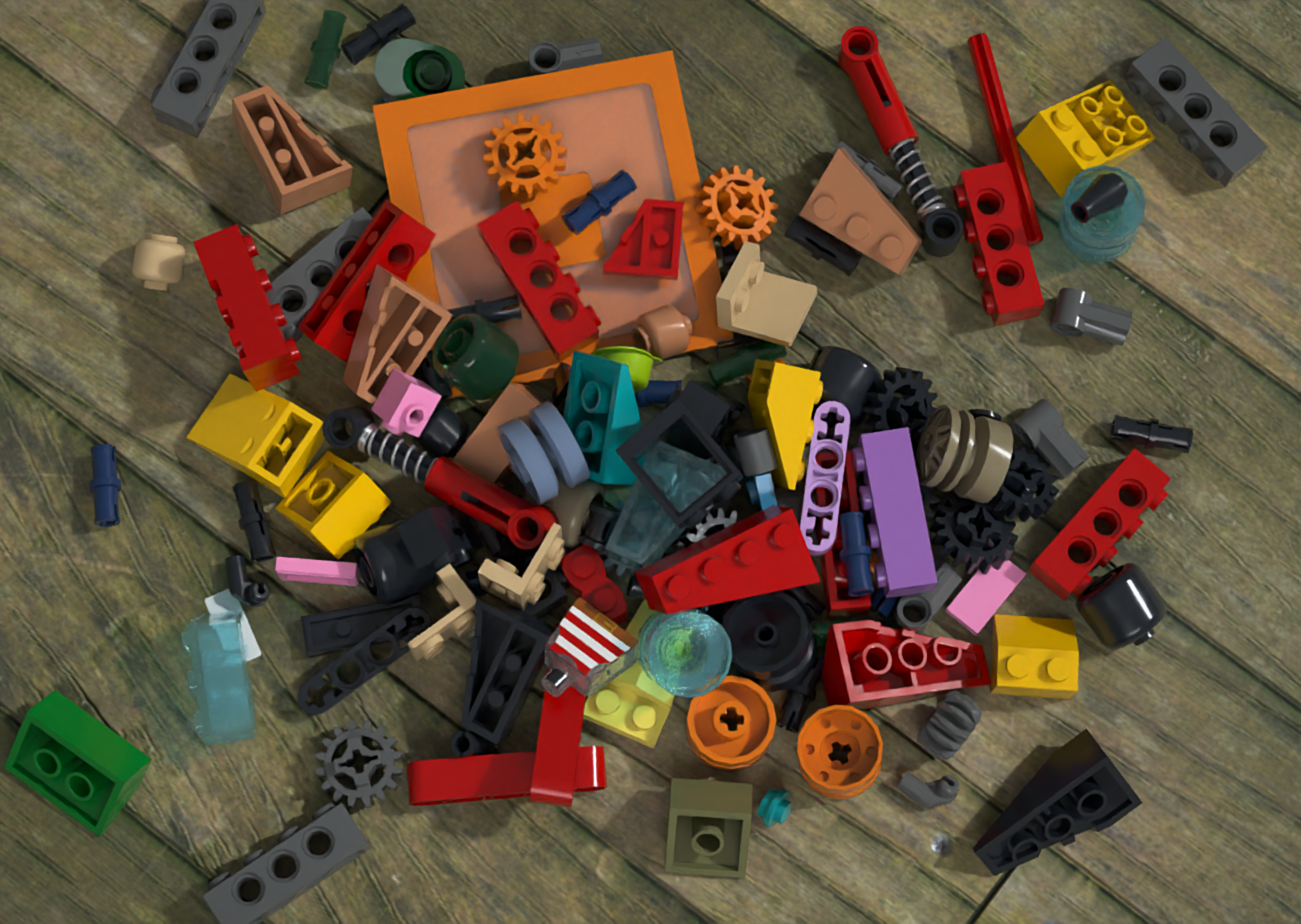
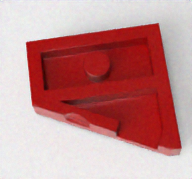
(650, 243)

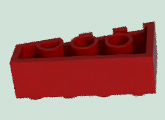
(246, 307)
(736, 563)

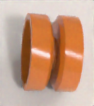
(746, 705)

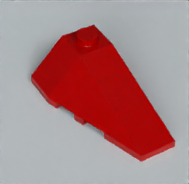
(888, 666)

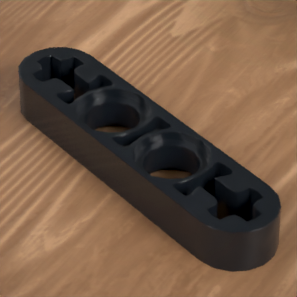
(362, 656)

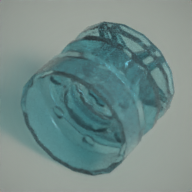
(1101, 241)
(700, 667)

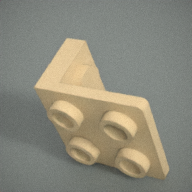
(762, 302)
(502, 578)
(460, 619)

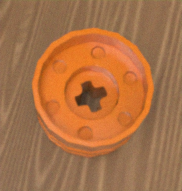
(850, 731)

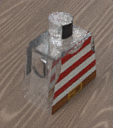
(587, 651)

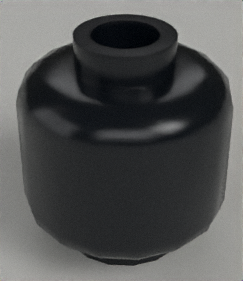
(442, 434)

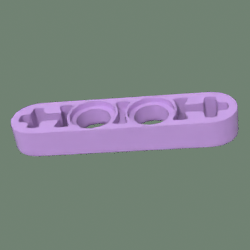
(827, 478)

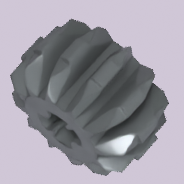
(949, 725)

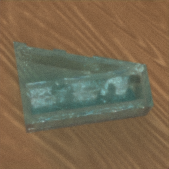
(643, 525)
(220, 677)

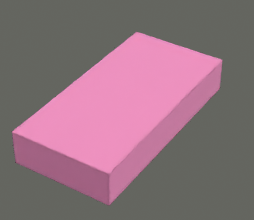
(317, 571)
(984, 596)

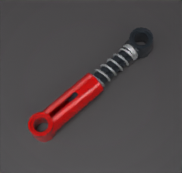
(897, 137)
(443, 478)

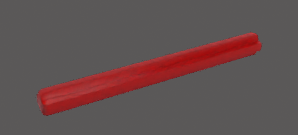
(1004, 133)

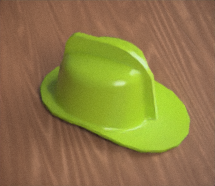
(638, 362)

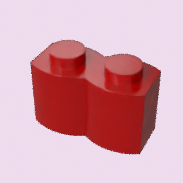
(588, 580)

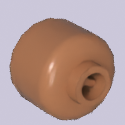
(662, 332)

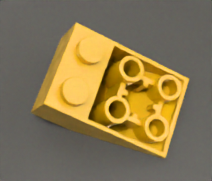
(1083, 134)
(784, 402)
(259, 434)

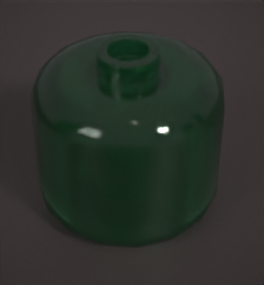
(475, 356)

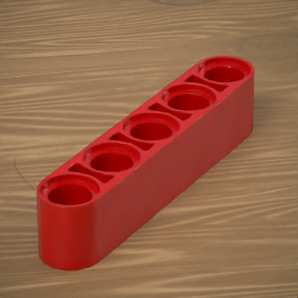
(558, 747)
(492, 777)

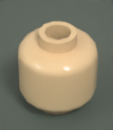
(158, 261)

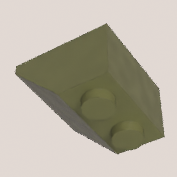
(708, 828)

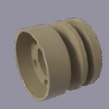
(964, 453)

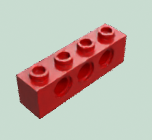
(993, 187)
(348, 288)
(561, 336)
(1133, 475)
(833, 570)

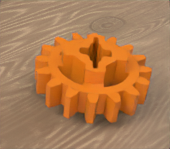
(536, 166)
(736, 207)

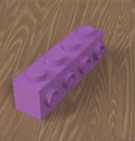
(895, 512)

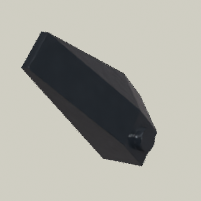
(1065, 797)

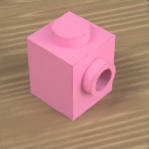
(405, 404)

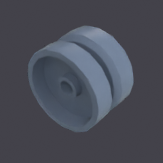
(543, 452)

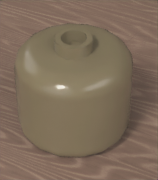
(572, 509)

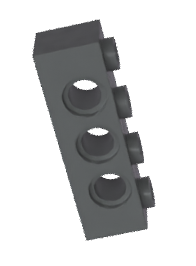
(1193, 92)
(191, 110)
(322, 259)
(346, 845)

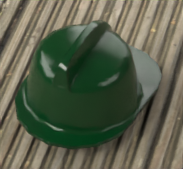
(417, 69)

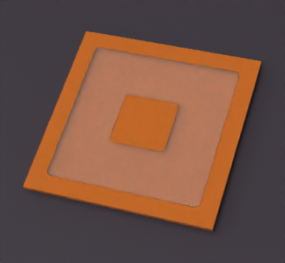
(610, 120)

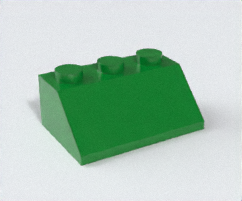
(76, 762)

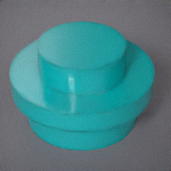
(775, 807)

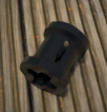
(599, 526)

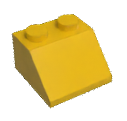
(334, 504)
(1034, 657)

